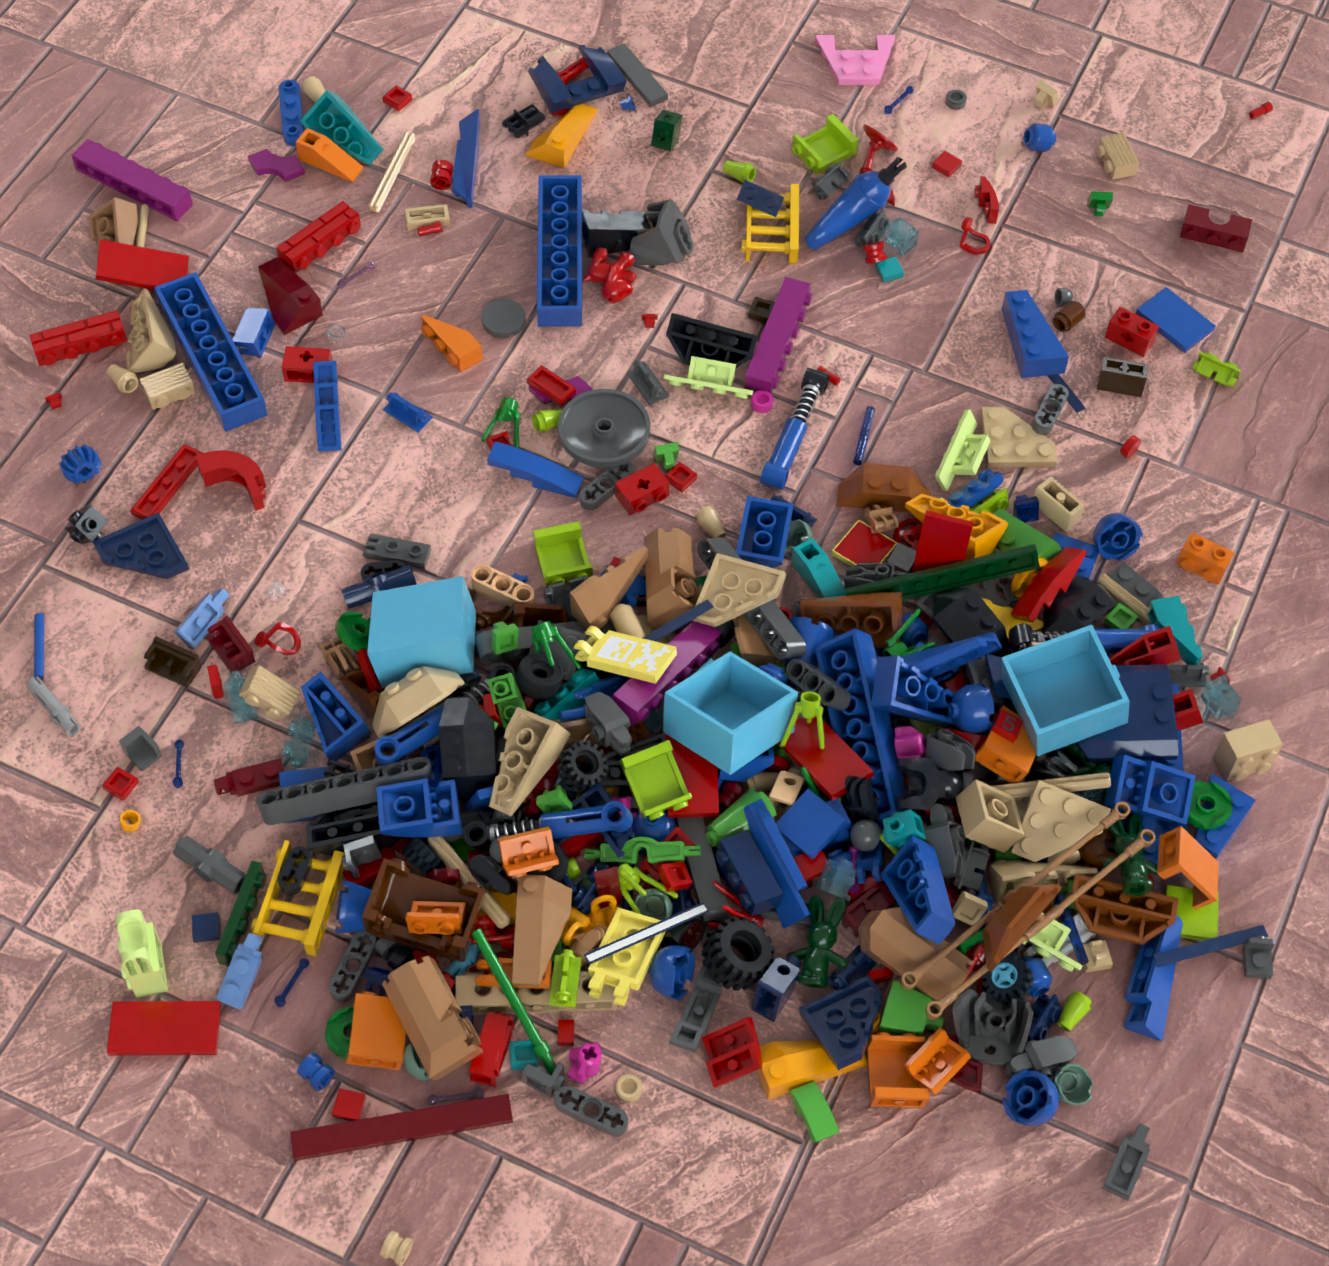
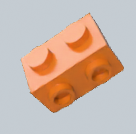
(1204, 558)
(527, 852)
(436, 917)
(936, 1062)

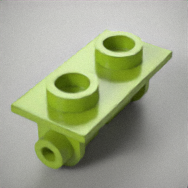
(1225, 371)
(996, 500)
(565, 980)

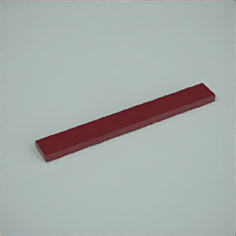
(401, 1127)

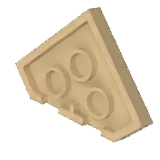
(1014, 441)
(736, 588)
(1055, 821)

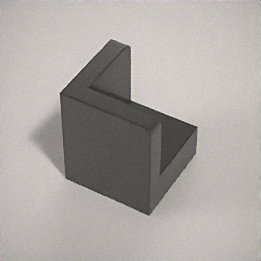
(140, 748)

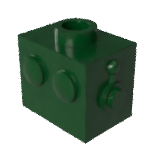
(666, 130)

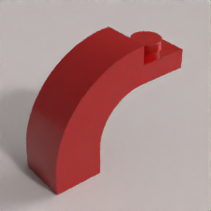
(233, 467)

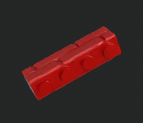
(319, 237)
(78, 338)

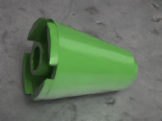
(734, 819)

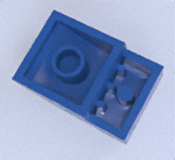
(1150, 789)
(418, 809)

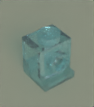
(901, 235)
(1220, 697)
(837, 878)

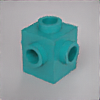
(901, 826)

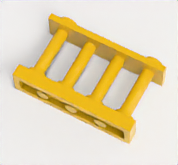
(789, 231)
(318, 914)

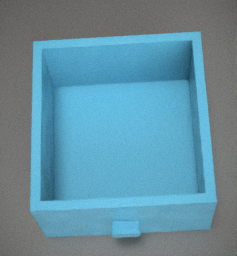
(422, 627)
(1065, 690)
(729, 712)

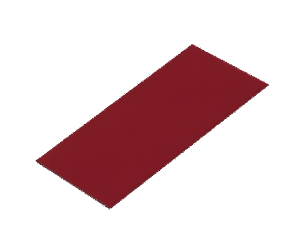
(608, 884)

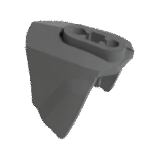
(667, 240)
(986, 1023)

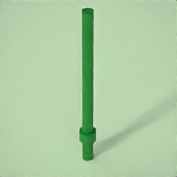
(541, 1048)

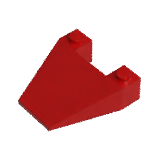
(1161, 648)

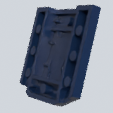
(1151, 719)

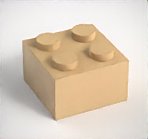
(1247, 751)
(989, 816)

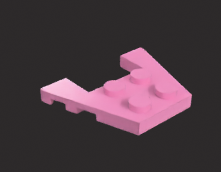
(856, 66)

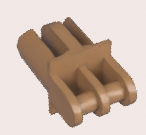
(880, 518)
(335, 652)
(587, 942)

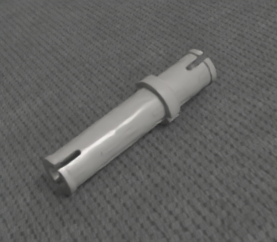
(58, 712)

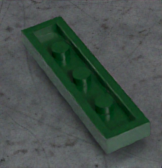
(237, 922)

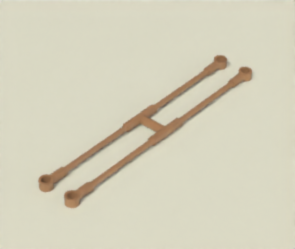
(1042, 920)

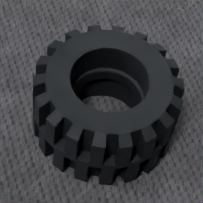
(726, 965)

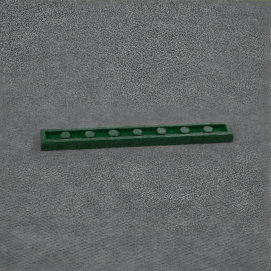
(955, 574)

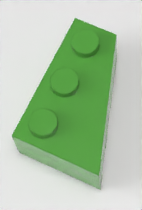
(1020, 534)

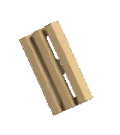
(427, 219)

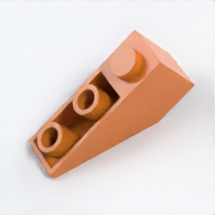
(326, 155)
(456, 344)

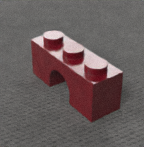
(1200, 228)

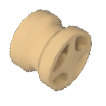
(396, 1248)

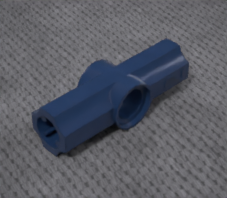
(363, 592)

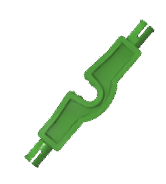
(656, 851)

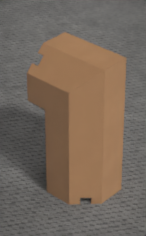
(669, 576)
(894, 943)
(432, 1017)

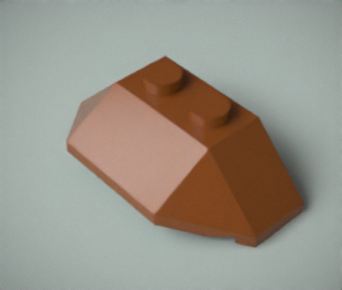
(880, 485)
(1123, 916)
(1014, 919)

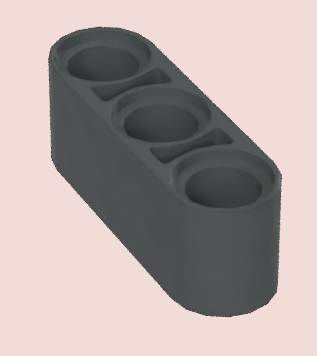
(814, 680)

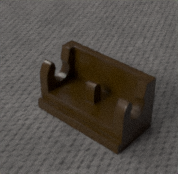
(1122, 376)
(172, 662)

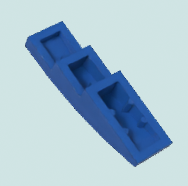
(327, 406)
(534, 468)

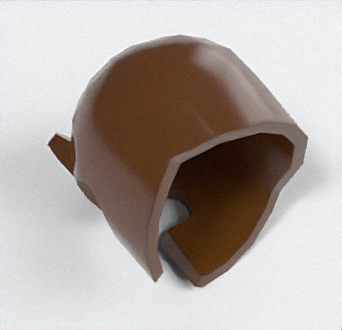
(1095, 852)

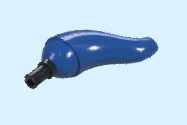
(857, 203)

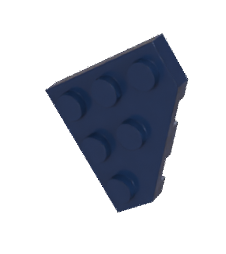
(143, 548)
(844, 1020)

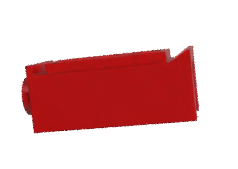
(494, 1043)

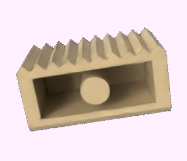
(1117, 156)
(167, 386)
(1059, 504)
(269, 693)

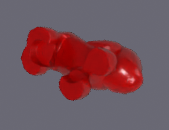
(614, 276)

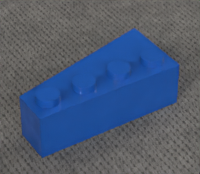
(1032, 339)
(910, 694)
(920, 889)

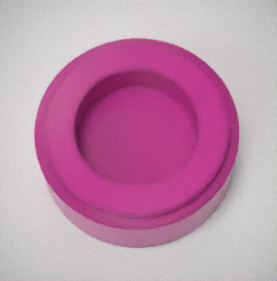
(761, 401)

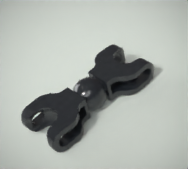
(930, 784)

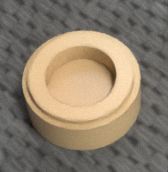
(628, 1088)

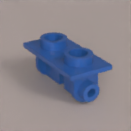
(406, 412)

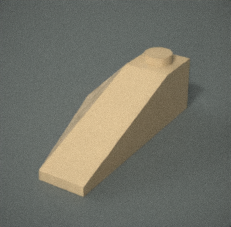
(150, 338)
(1008, 875)

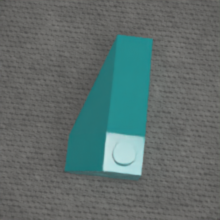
(342, 126)

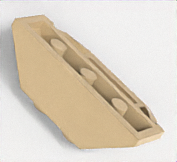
(412, 696)

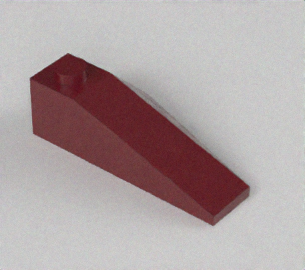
(288, 296)

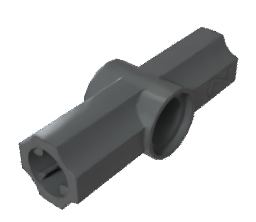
(209, 864)

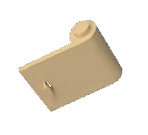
(628, 623)

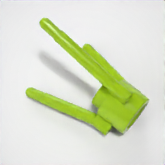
(809, 708)
(630, 880)

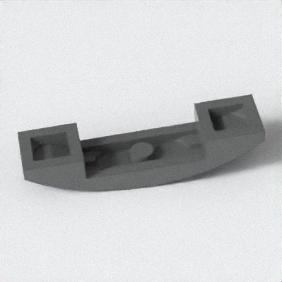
(698, 1012)

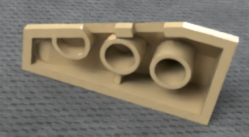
(528, 754)

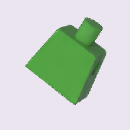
(906, 1013)

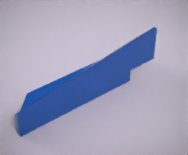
(467, 158)
(953, 655)
(780, 862)
(1152, 985)

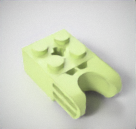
(140, 954)

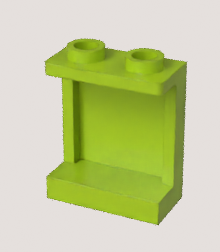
(826, 145)
(561, 553)
(655, 780)

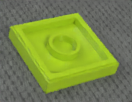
(1198, 923)

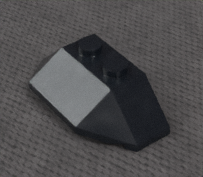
(709, 341)
(1078, 607)
(964, 615)
(467, 746)
(344, 826)

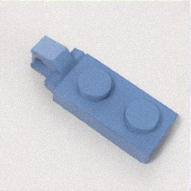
(202, 616)
(241, 972)

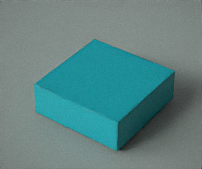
(889, 269)
(521, 1054)

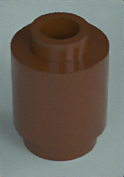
(1069, 316)

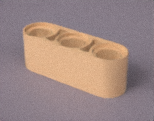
(495, 581)

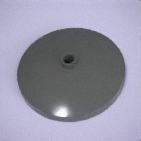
(604, 428)

